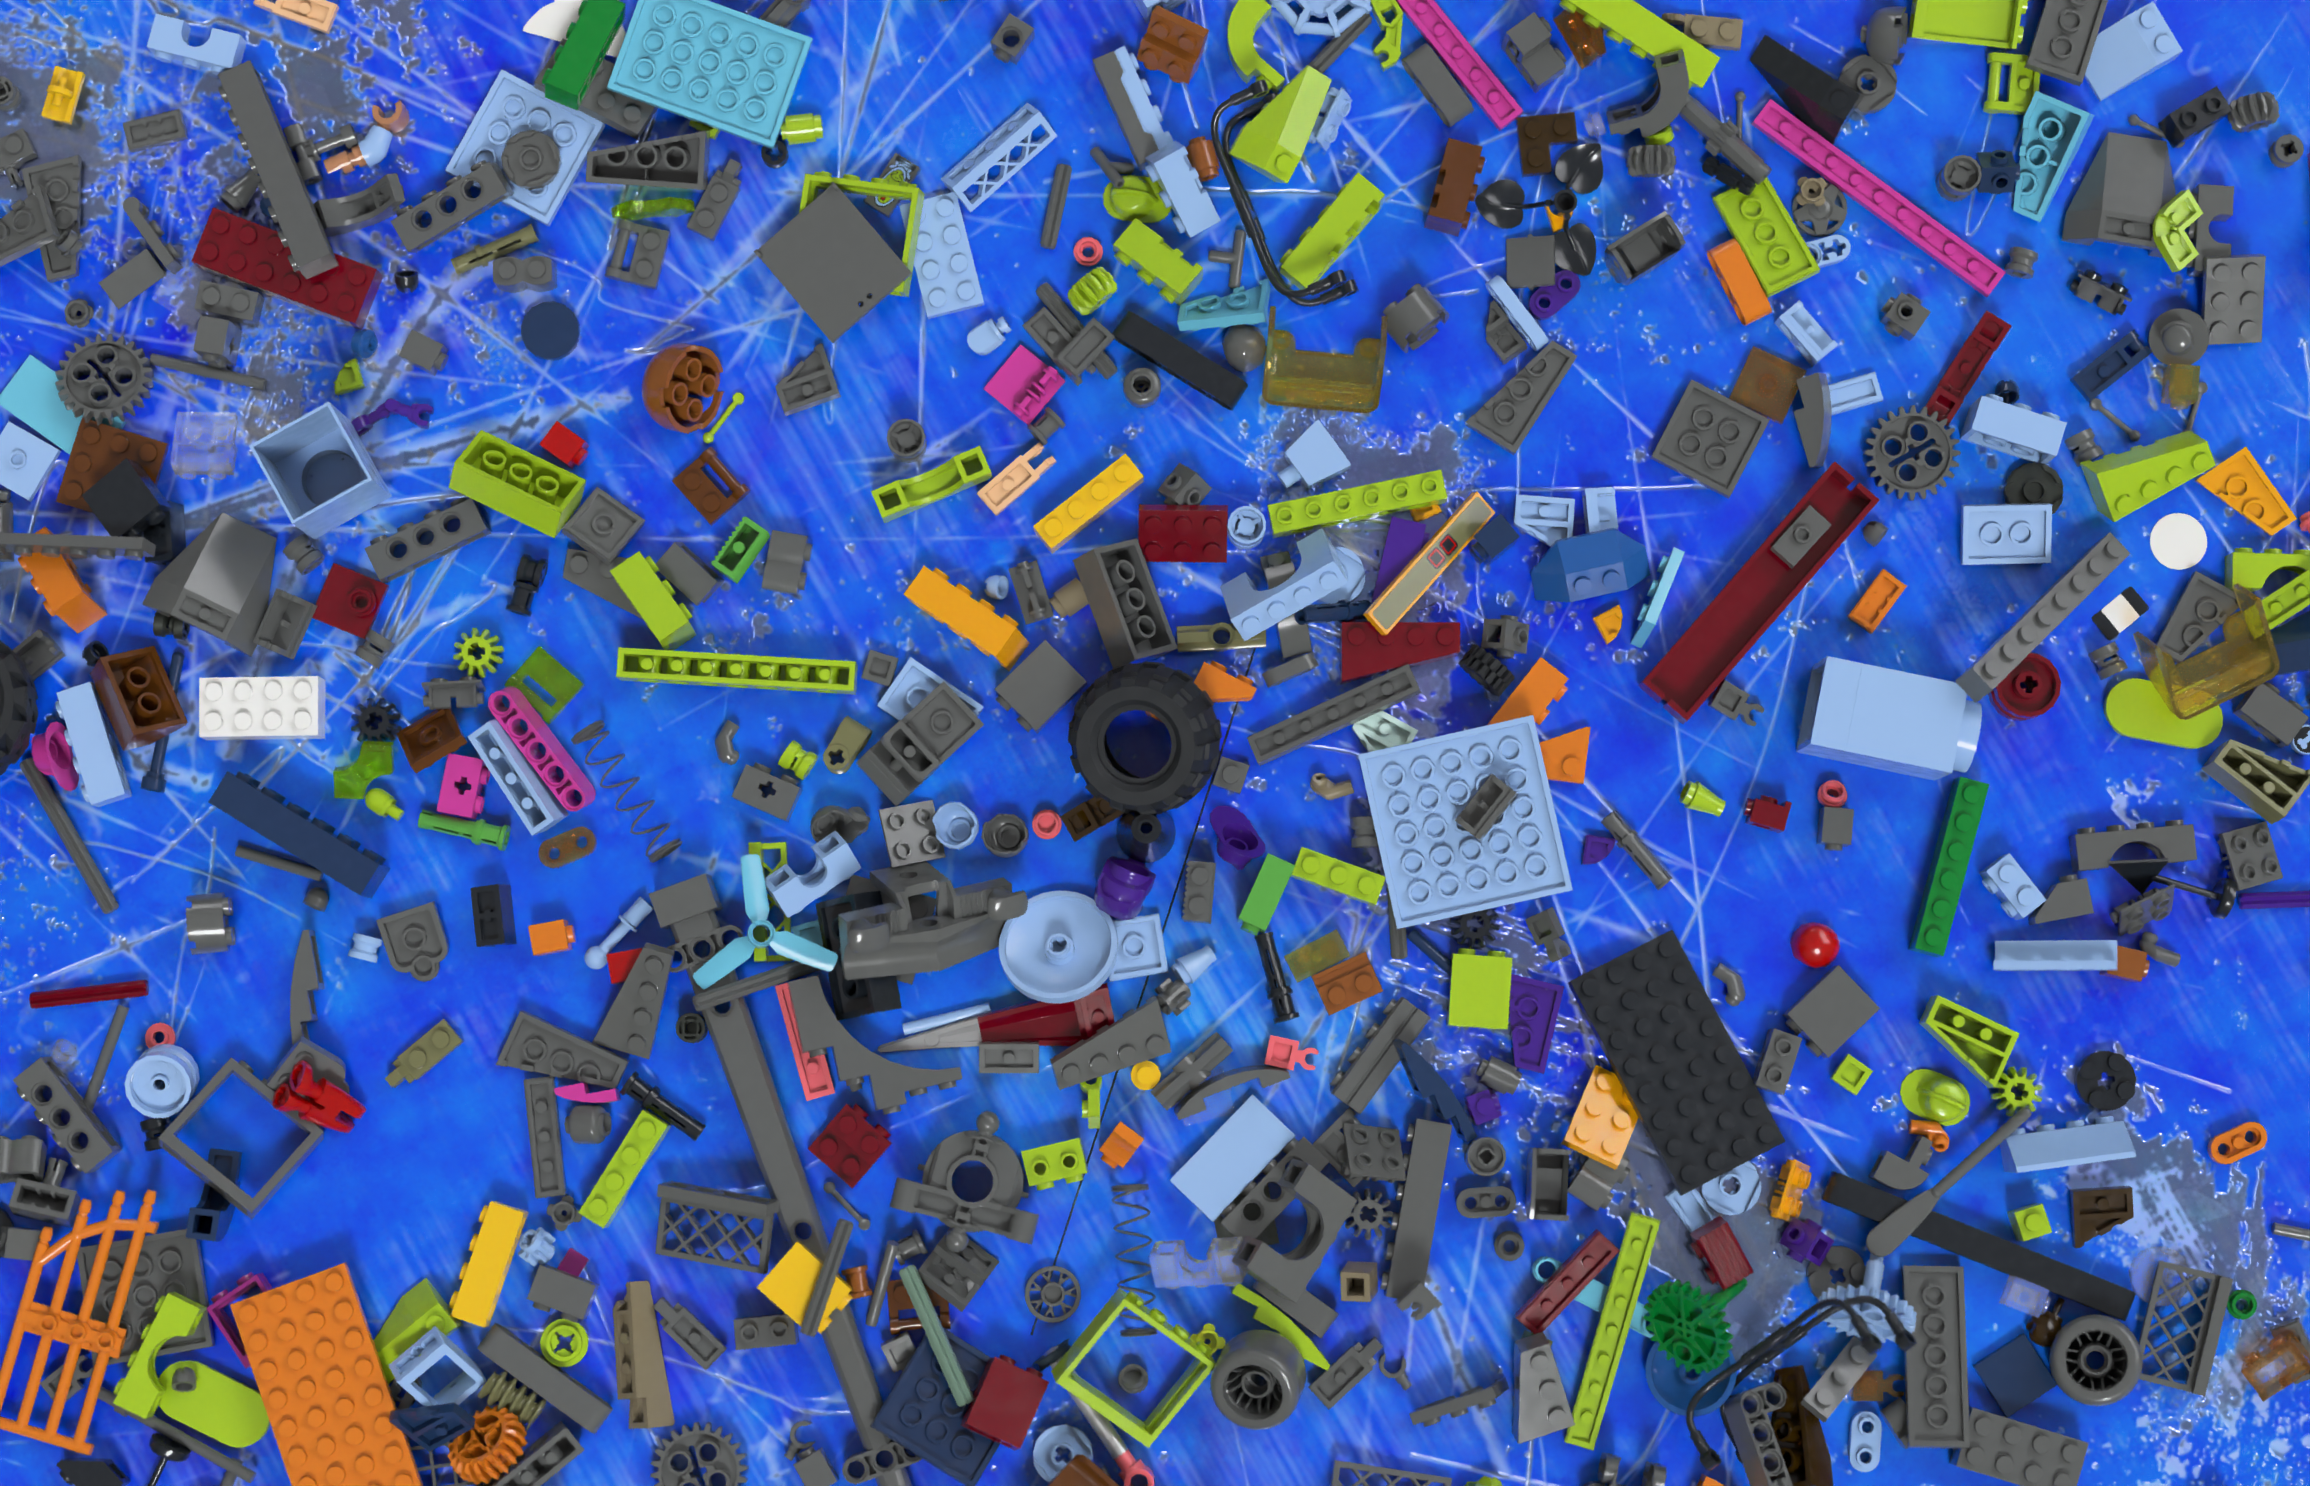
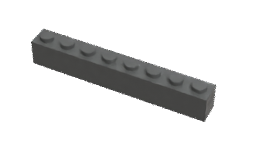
(277, 169)
(2042, 617)

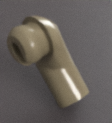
(1328, 789)

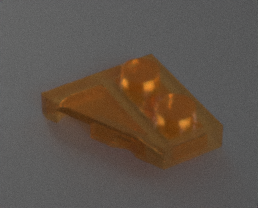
(1583, 40)

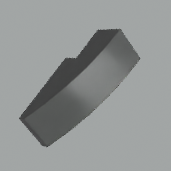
(1815, 417)

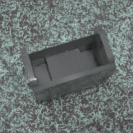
(1644, 249)
(1547, 1184)

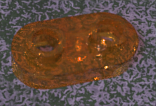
(568, 847)

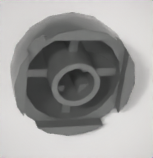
(1886, 34)

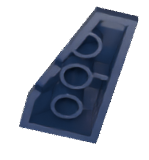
(2293, 645)

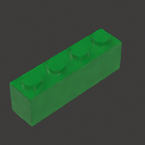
(583, 52)

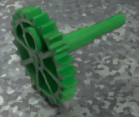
(1691, 1323)

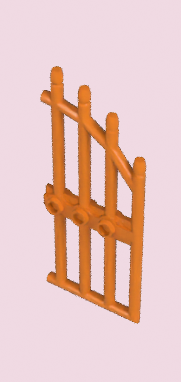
(71, 1328)

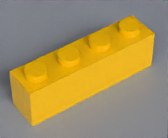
(1088, 503)
(488, 1264)

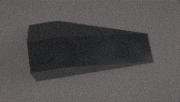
(1806, 89)

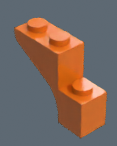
(1221, 685)

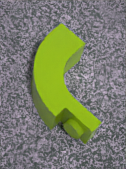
(1243, 24)

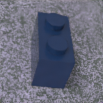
(1493, 541)

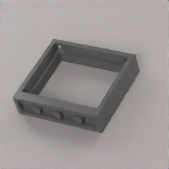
(209, 1174)

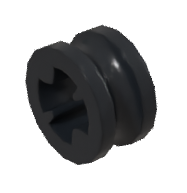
(781, 161)

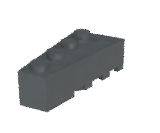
(664, 162)

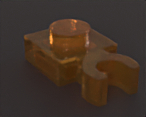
(1872, 1385)

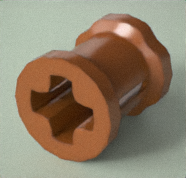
(857, 1279)

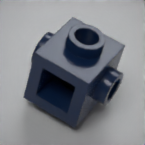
(1997, 171)

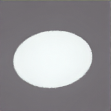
(2178, 541)

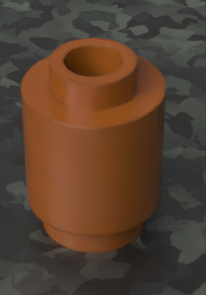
(1203, 157)

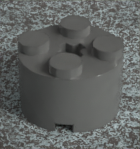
(1414, 318)
(209, 923)

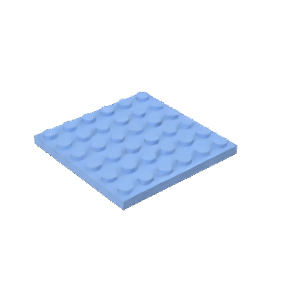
(1434, 862)

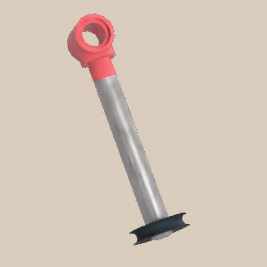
(1102, 1426)

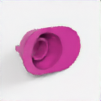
(55, 756)

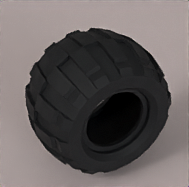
(1182, 709)

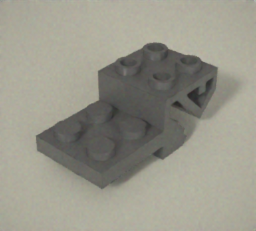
(919, 744)

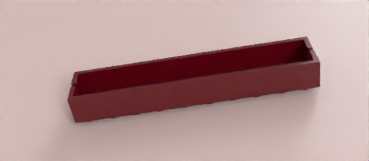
(1753, 599)

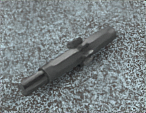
(1723, 139)

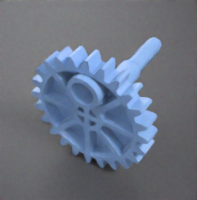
(1871, 1314)

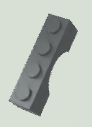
(2094, 850)

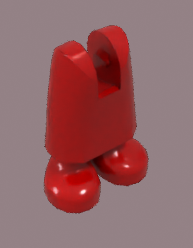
(322, 1100)

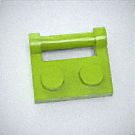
(2021, 84)

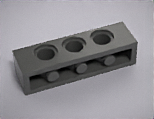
(493, 191)
(471, 529)
(100, 1145)
(1254, 1193)
(541, 1459)

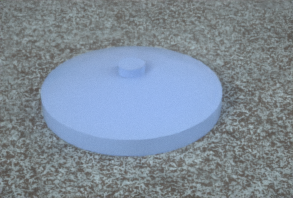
(1059, 947)

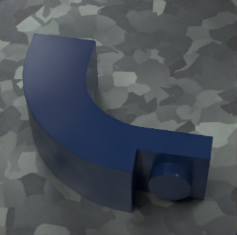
(214, 1213)

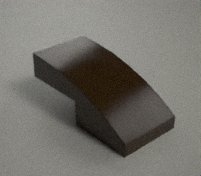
(1089, 817)

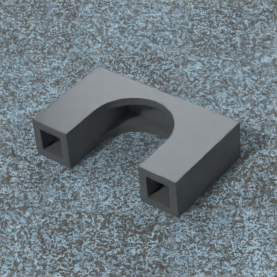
(1326, 1212)

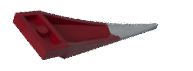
(1025, 1022)

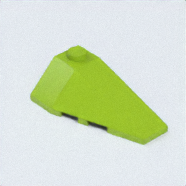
(410, 1320)

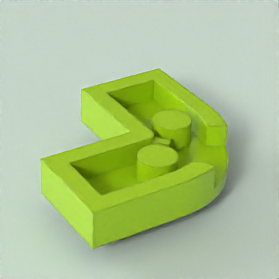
(2170, 230)

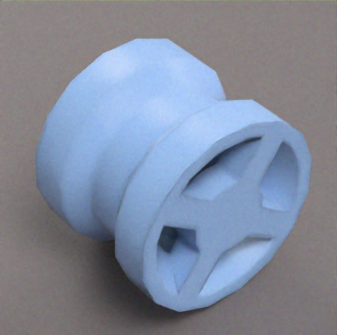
(365, 947)

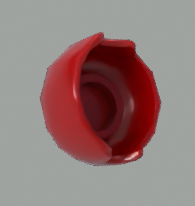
(1815, 944)

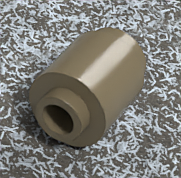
(1069, 599)

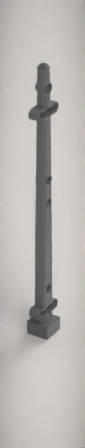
(690, 914)

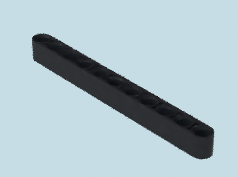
(1985, 1248)

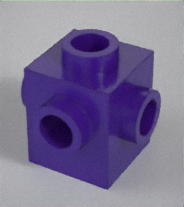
(1806, 1241)

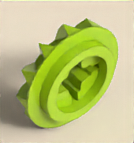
(550, 1340)

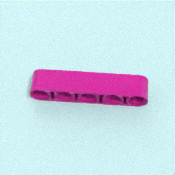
(528, 743)

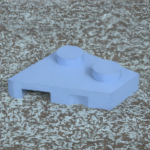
(1544, 517)

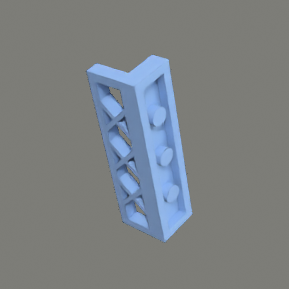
(992, 150)
(2056, 955)

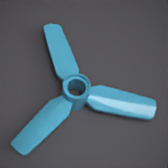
(781, 942)

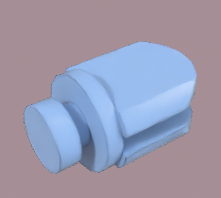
(988, 336)

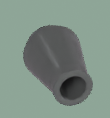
(240, 191)

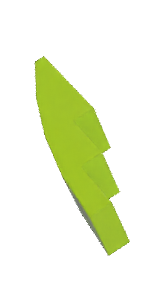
(1274, 1318)

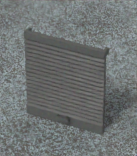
(833, 262)

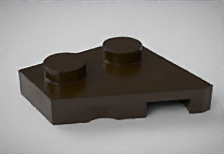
(2098, 1210)

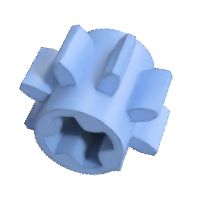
(536, 1246)

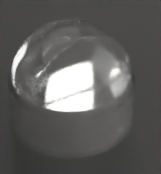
(67, 1047)

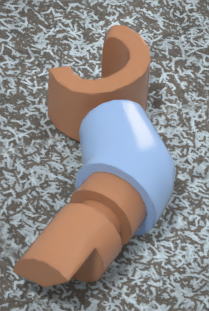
(374, 145)

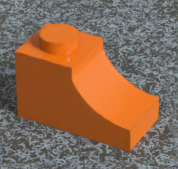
(1120, 1146)

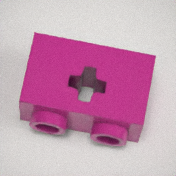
(451, 798)

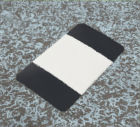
(2120, 613)

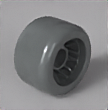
(2120, 1353)
(1258, 1379)

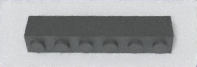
(1418, 1206)

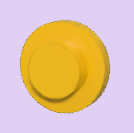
(1145, 1075)

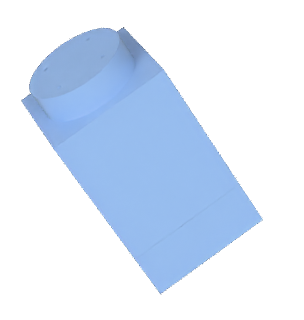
(1888, 720)

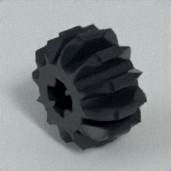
(368, 716)
(1479, 933)

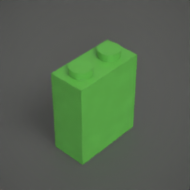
(1265, 894)

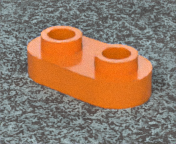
(2236, 1143)

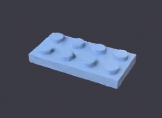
(944, 258)

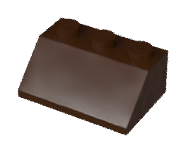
(137, 697)

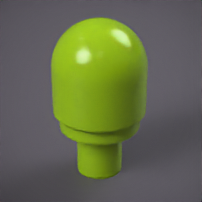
(383, 803)

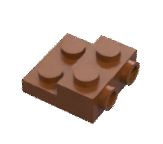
(1172, 45)

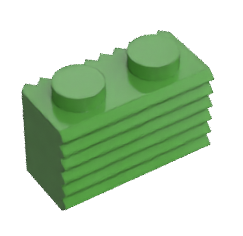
(740, 549)

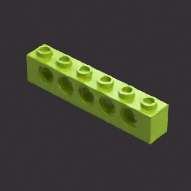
(1357, 504)

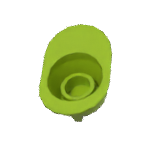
(1135, 199)
(1935, 1097)

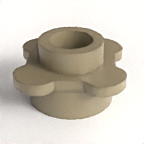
(1812, 183)

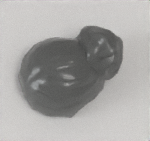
(846, 822)

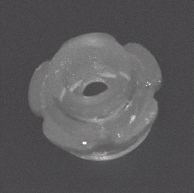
(1595, 125)

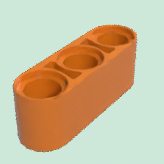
(1739, 281)

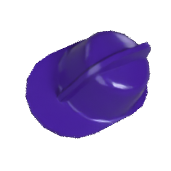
(1236, 837)

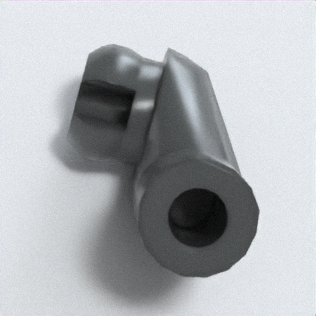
(724, 743)
(2158, 953)

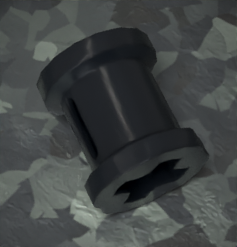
(522, 598)

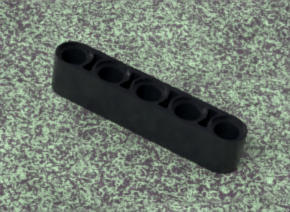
(1179, 360)

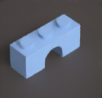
(170, 41)
(833, 865)

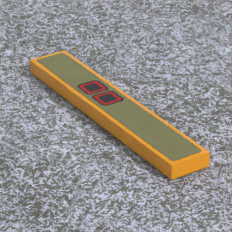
(1429, 563)

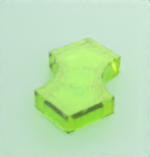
(653, 208)
(374, 761)

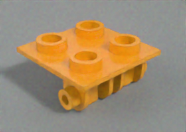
(1797, 1179)

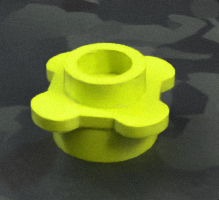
(1209, 1333)

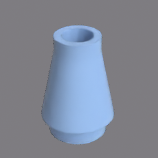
(1193, 965)

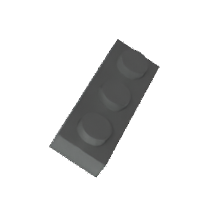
(1838, 1380)

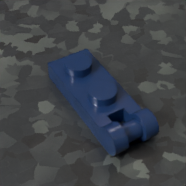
(2110, 366)

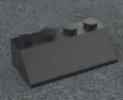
(854, 996)

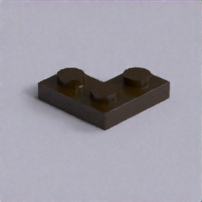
(1537, 134)

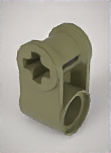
(850, 741)

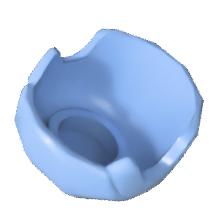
(955, 825)

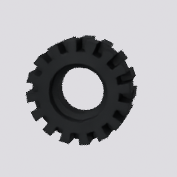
(1486, 670)

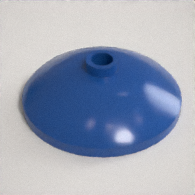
(1675, 1389)

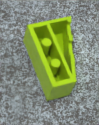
(1157, 262)
(654, 601)
(1970, 1038)

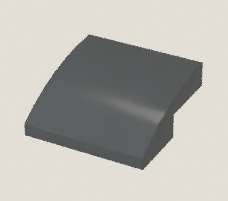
(957, 1274)

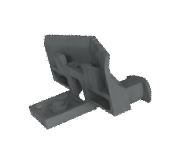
(890, 943)

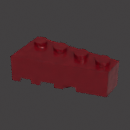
(1369, 653)

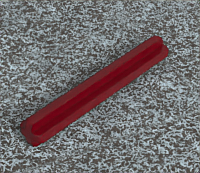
(89, 994)

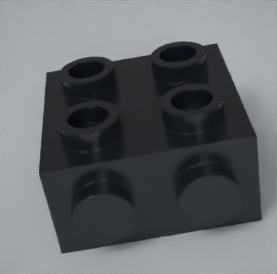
(127, 500)

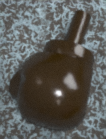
(2044, 1329)

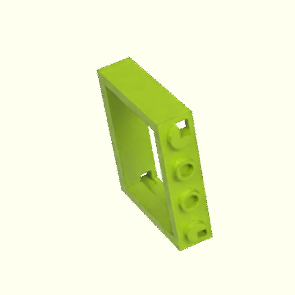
(879, 188)
(1150, 1429)

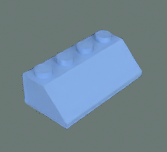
(2066, 1146)

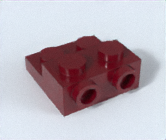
(851, 1144)

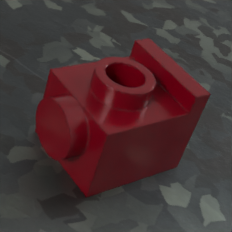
(1766, 813)

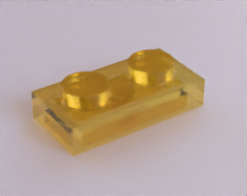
(1316, 956)

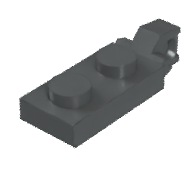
(716, 201)
(689, 1333)
(1345, 1372)

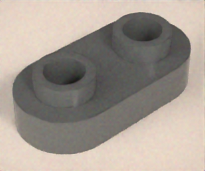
(1485, 1202)

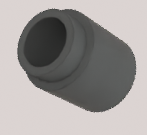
(1498, 1075)

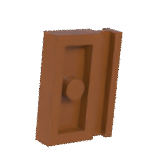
(1347, 983)

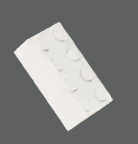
(262, 708)

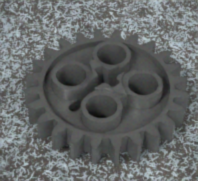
(82, 394)
(1924, 476)
(725, 1462)

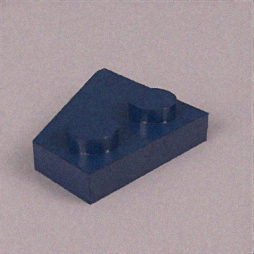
(433, 1424)

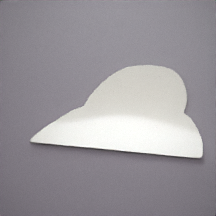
(555, 18)

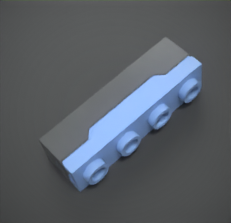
(1131, 104)

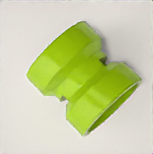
(798, 760)

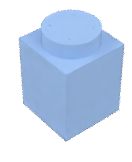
(316, 448)

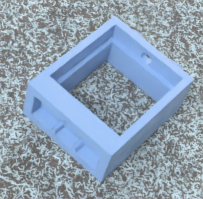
(432, 1348)

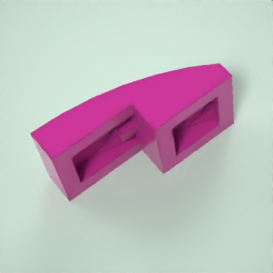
(580, 1093)

